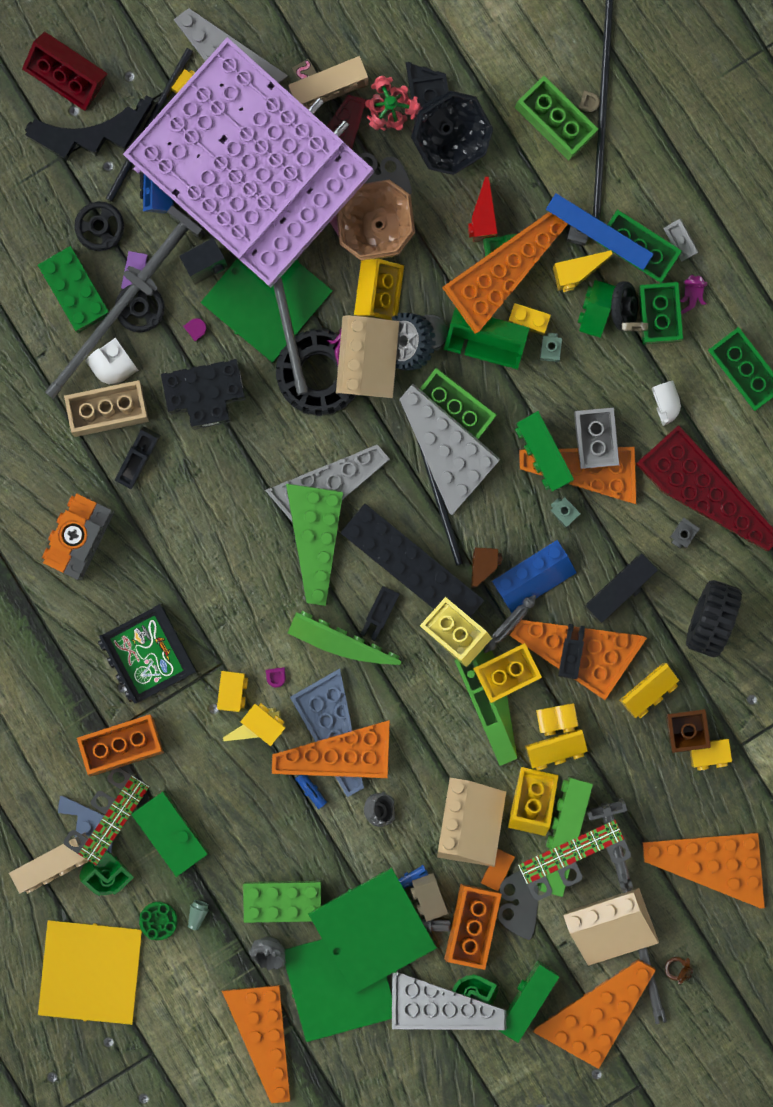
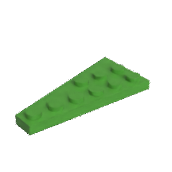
(315, 527)

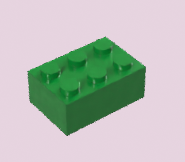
(662, 312)

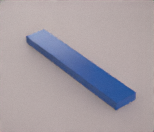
(599, 231)

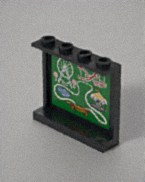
(147, 654)

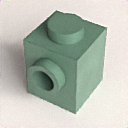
(564, 511)

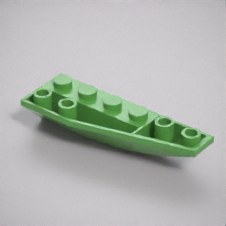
(337, 641)
(493, 716)

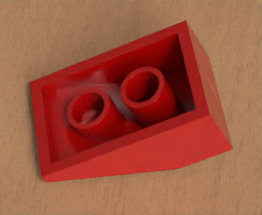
(483, 218)

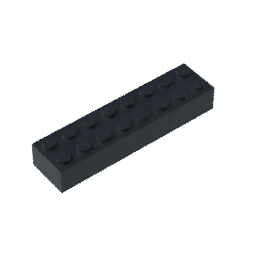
(408, 562)

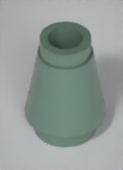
(197, 913)

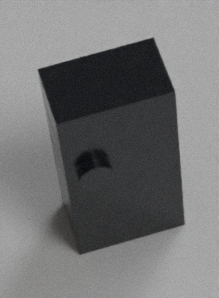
(203, 261)
(620, 588)

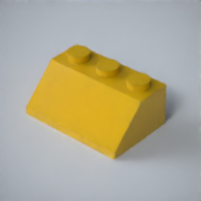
(378, 289)
(650, 691)
(556, 749)

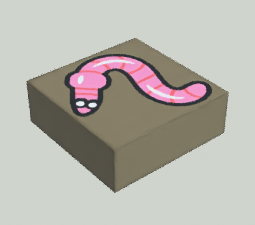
(304, 69)

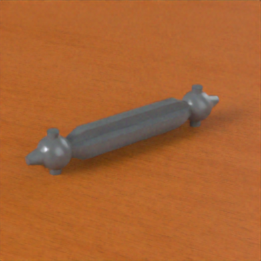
(510, 623)

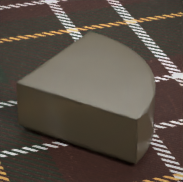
(635, 326)

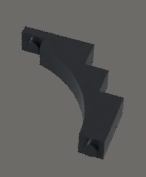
(117, 130)

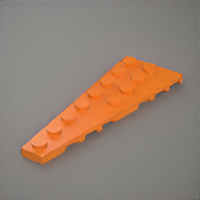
(491, 280)

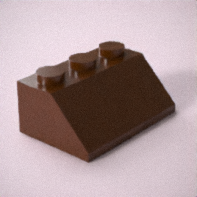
(484, 563)

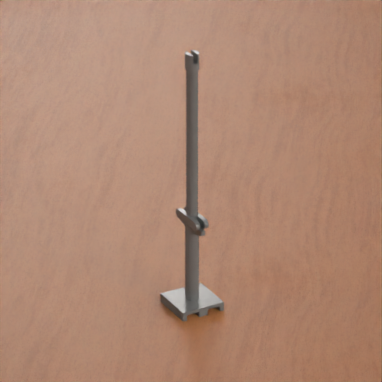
(140, 281)
(300, 382)
(607, 812)

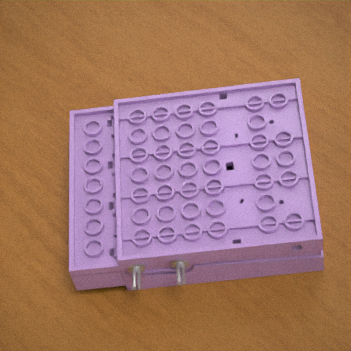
(249, 162)

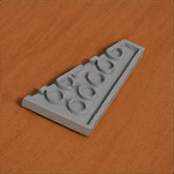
(207, 38)
(341, 476)
(431, 1007)

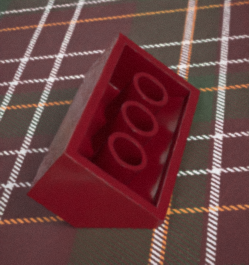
(64, 71)

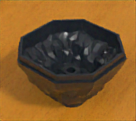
(463, 138)

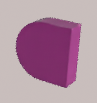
(196, 328)
(276, 677)

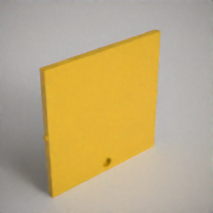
(90, 972)

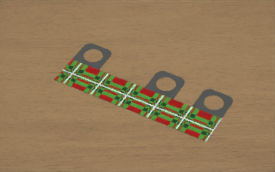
(115, 816)
(567, 854)

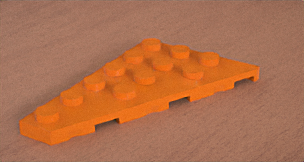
(603, 653)
(718, 862)
(596, 1019)

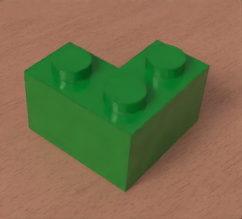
(597, 308)

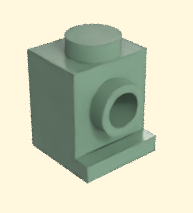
(547, 354)

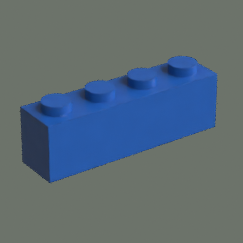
(154, 198)

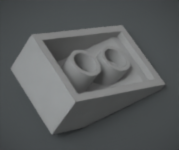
(596, 438)

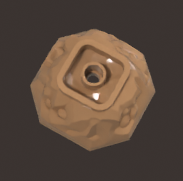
(375, 205)

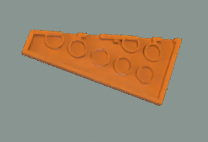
(346, 755)

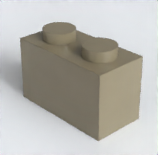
(429, 897)

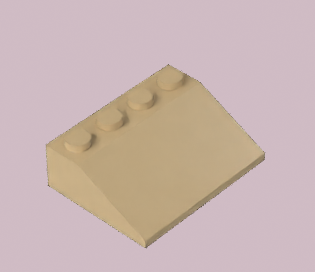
(367, 356)
(471, 823)
(611, 927)

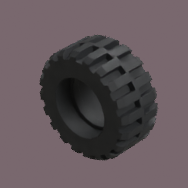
(713, 618)

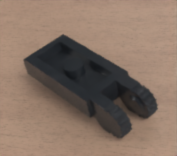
(380, 610)
(571, 654)

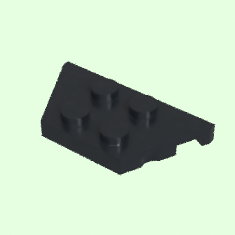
(425, 83)

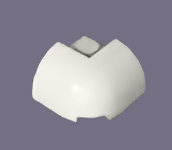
(111, 363)
(667, 401)

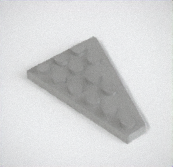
(451, 451)

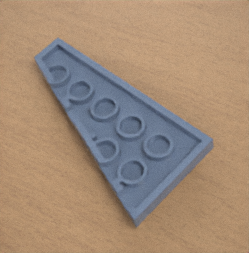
(327, 715)

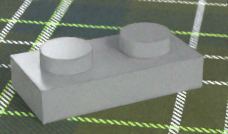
(681, 239)

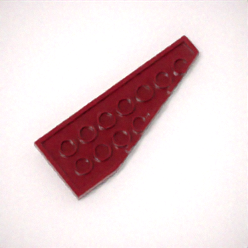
(695, 481)

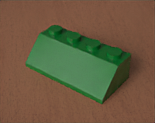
(544, 452)

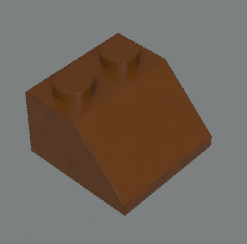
(688, 731)

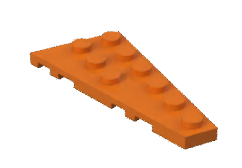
(610, 480)
(260, 1023)

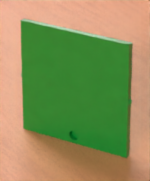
(252, 308)
(372, 930)
(324, 997)

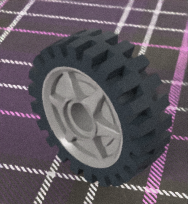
(413, 341)

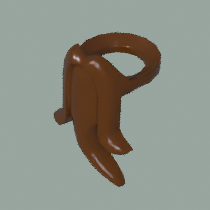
(685, 973)

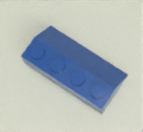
(534, 575)

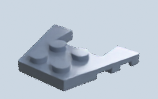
(87, 818)

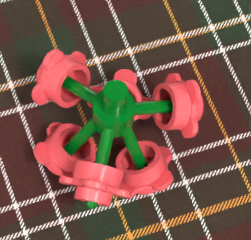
(397, 98)

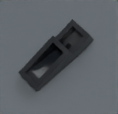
(137, 457)

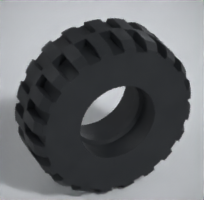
(315, 401)

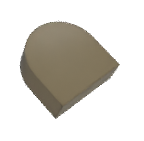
(589, 102)

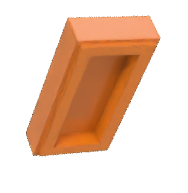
(495, 875)

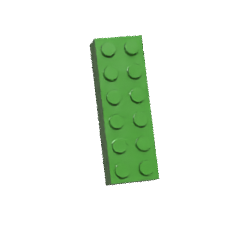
(567, 824)

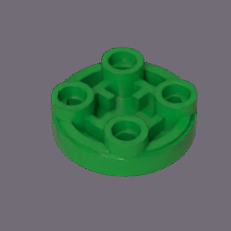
(158, 920)

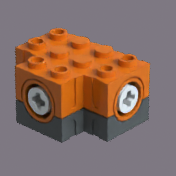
(77, 536)

